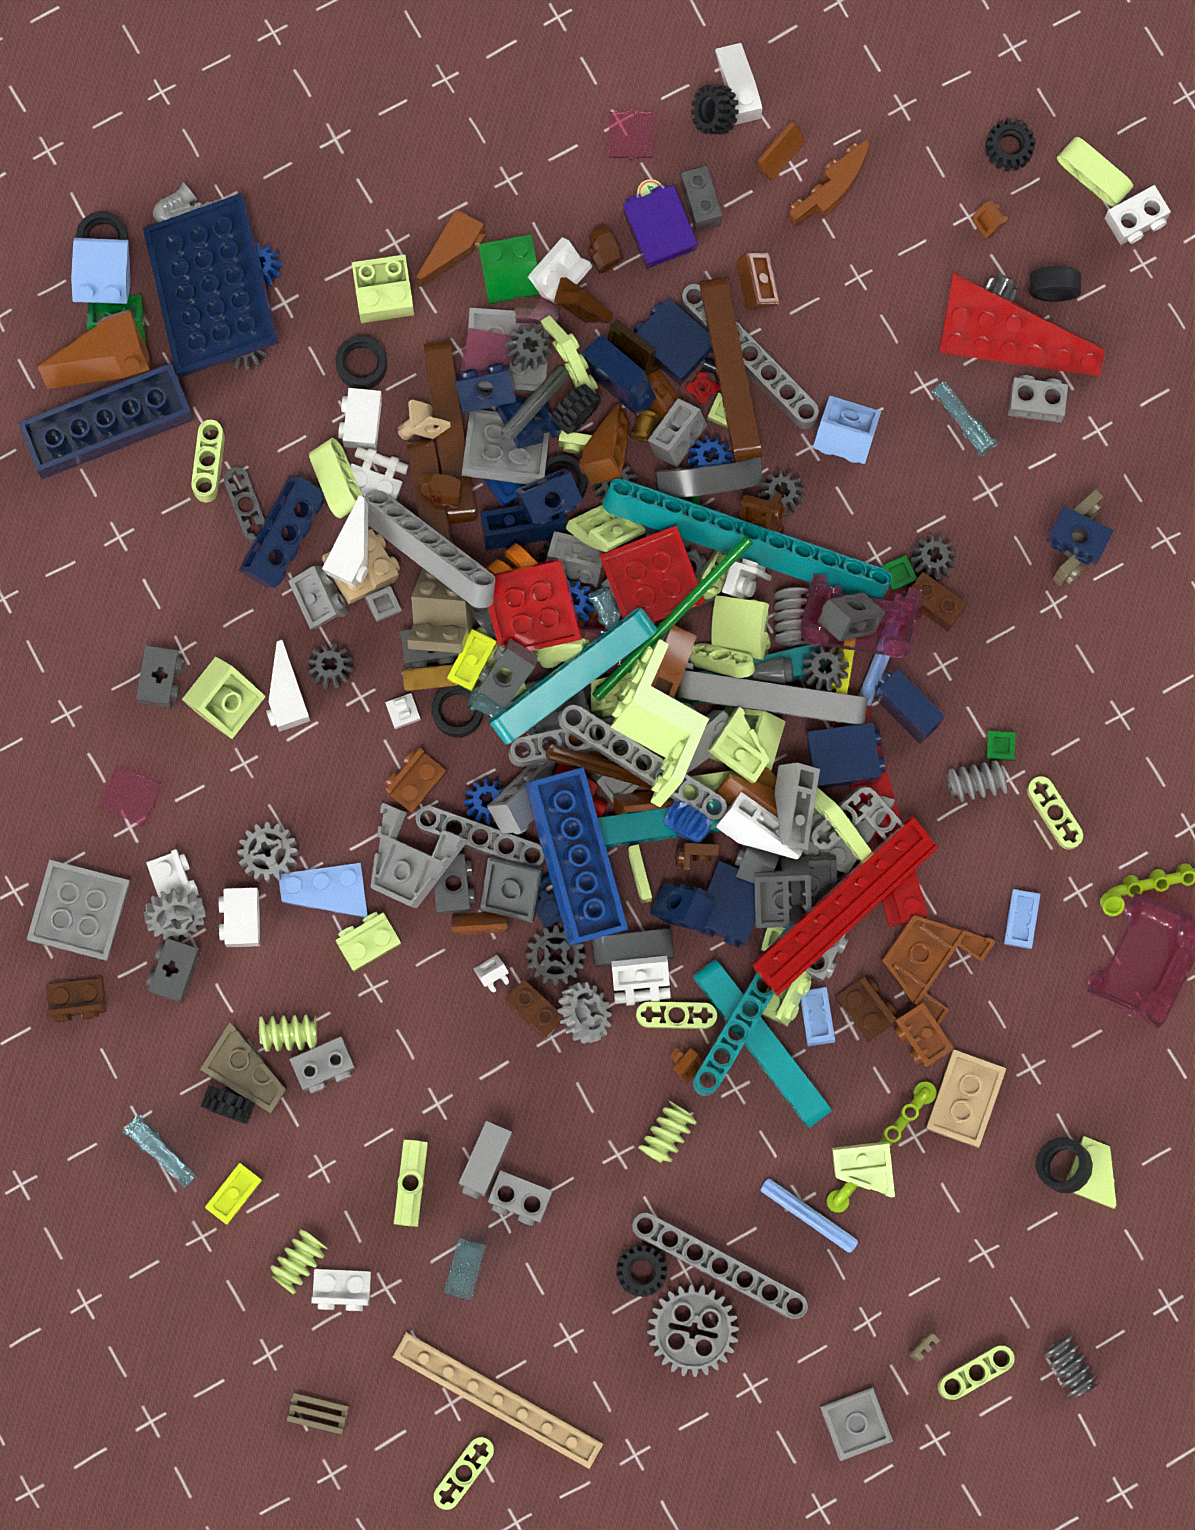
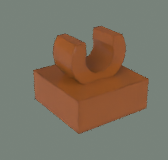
(989, 219)
(687, 1064)

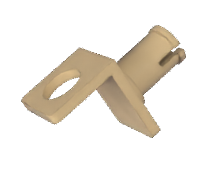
(421, 422)

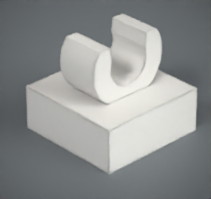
(403, 711)
(491, 971)

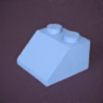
(100, 270)
(846, 430)

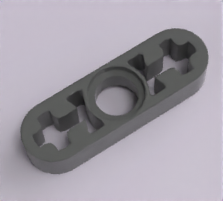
(246, 484)

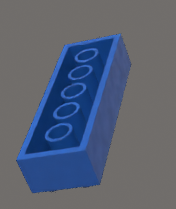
(576, 856)

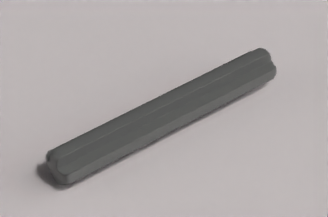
(535, 402)

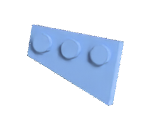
(328, 888)

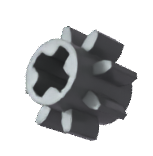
(1002, 286)

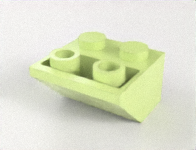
(383, 288)

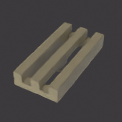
(922, 1346)
(294, 1408)

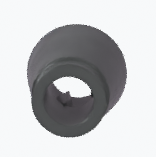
(774, 671)

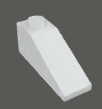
(738, 76)
(350, 552)
(285, 696)
(755, 827)

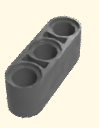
(632, 946)

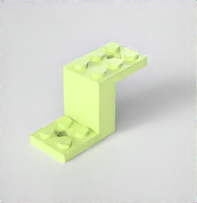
(658, 722)

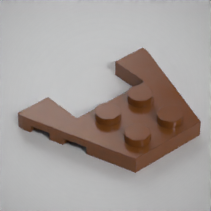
(922, 953)

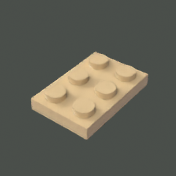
(965, 1098)

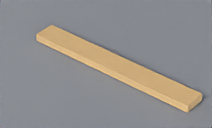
(497, 1400)

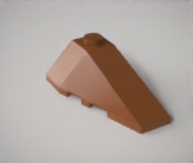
(102, 354)

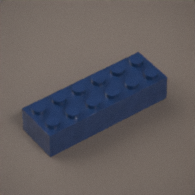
(105, 421)

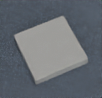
(856, 1424)

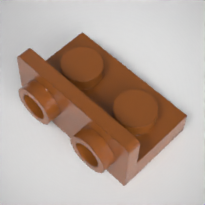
(414, 780)
(924, 1035)

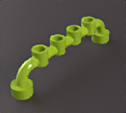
(1113, 903)
(923, 1094)

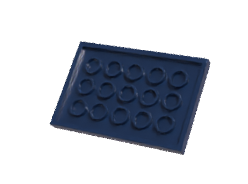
(210, 285)

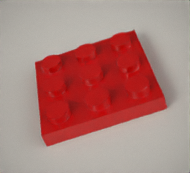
(651, 574)
(534, 607)

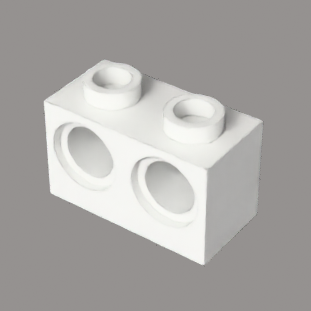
(1134, 211)

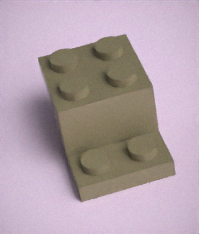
(1072, 567)
(439, 617)

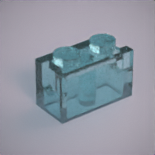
(465, 1269)

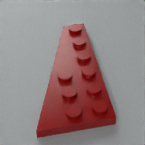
(999, 330)

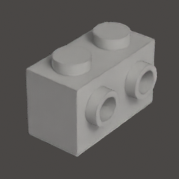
(323, 1065)

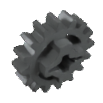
(546, 965)

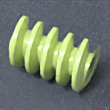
(288, 1033)
(668, 1133)
(297, 1261)

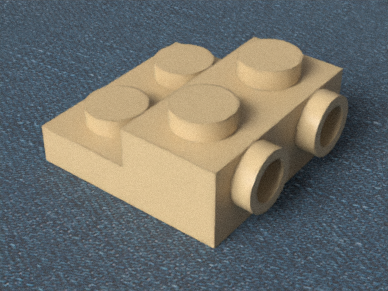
(381, 570)

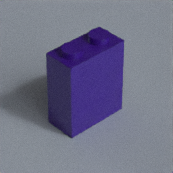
(659, 226)

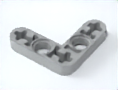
(868, 812)

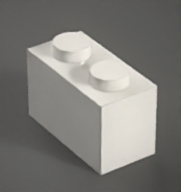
(361, 418)
(241, 917)

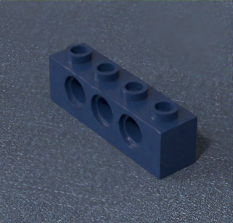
(257, 563)

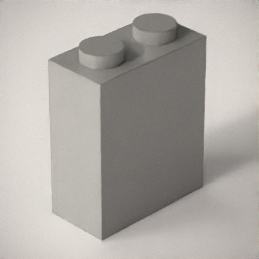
(485, 1160)

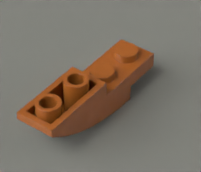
(838, 180)
(674, 660)

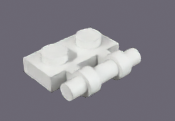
(370, 480)
(641, 974)

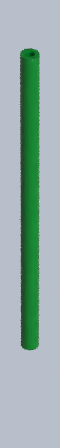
(674, 617)

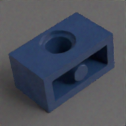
(474, 399)
(533, 496)
(1094, 533)
(683, 906)

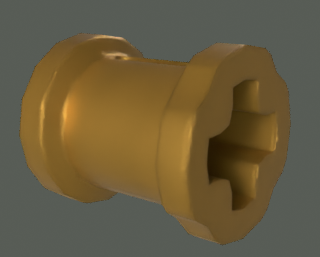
(644, 426)

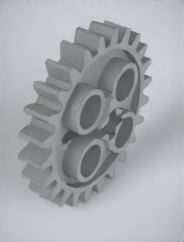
(687, 1356)

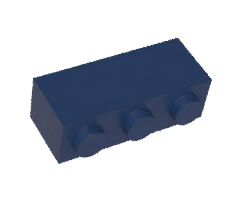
(509, 526)

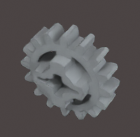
(277, 847)
(174, 914)
(584, 1012)

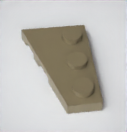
(243, 1071)

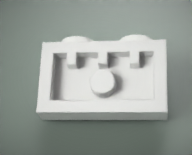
(558, 263)
(741, 579)
(170, 873)
(341, 1288)

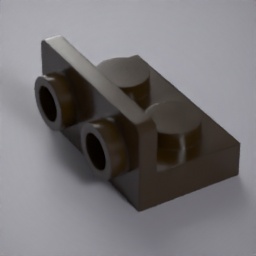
(633, 347)

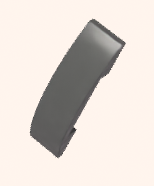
(709, 478)

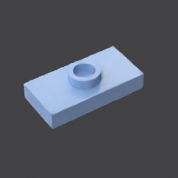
(1022, 919)
(817, 1017)

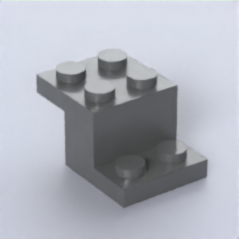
(789, 894)

